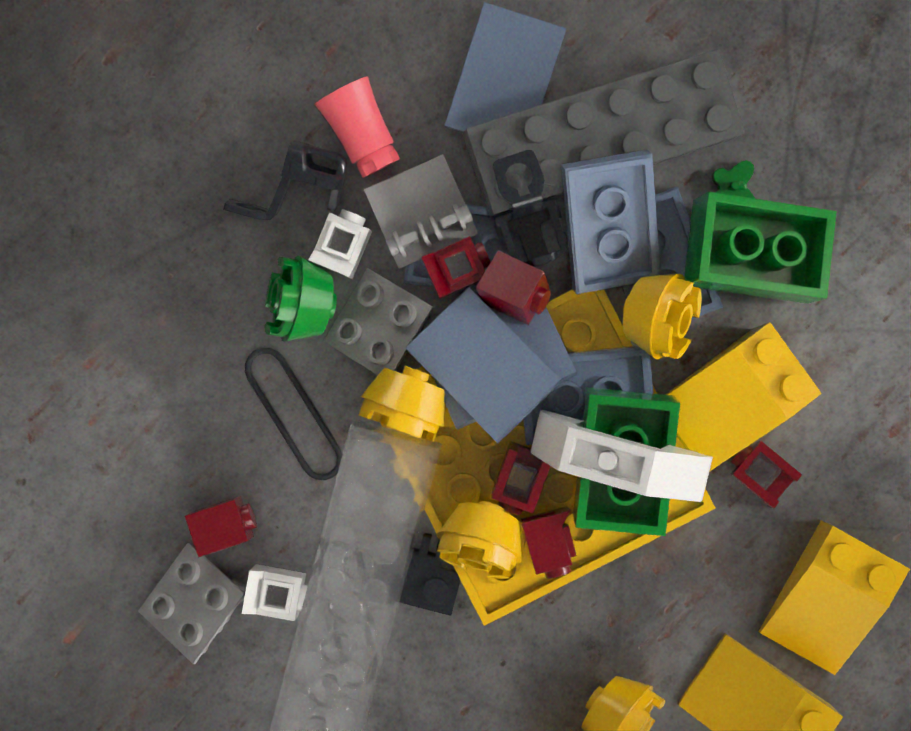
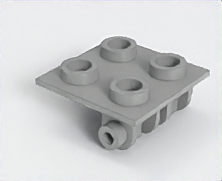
(420, 211)
(378, 323)
(192, 603)

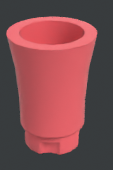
(359, 126)

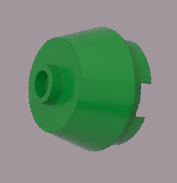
(299, 299)

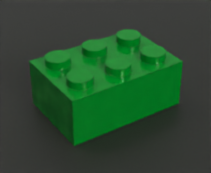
(760, 247)
(638, 418)

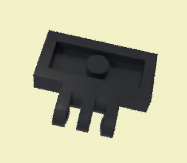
(429, 583)

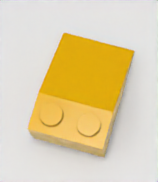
(741, 395)
(833, 598)
(749, 694)

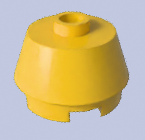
(660, 314)
(405, 402)
(481, 539)
(621, 706)

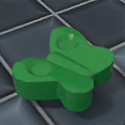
(735, 180)

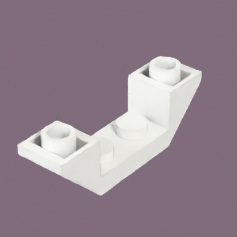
(618, 461)

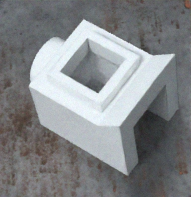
(341, 243)
(274, 592)

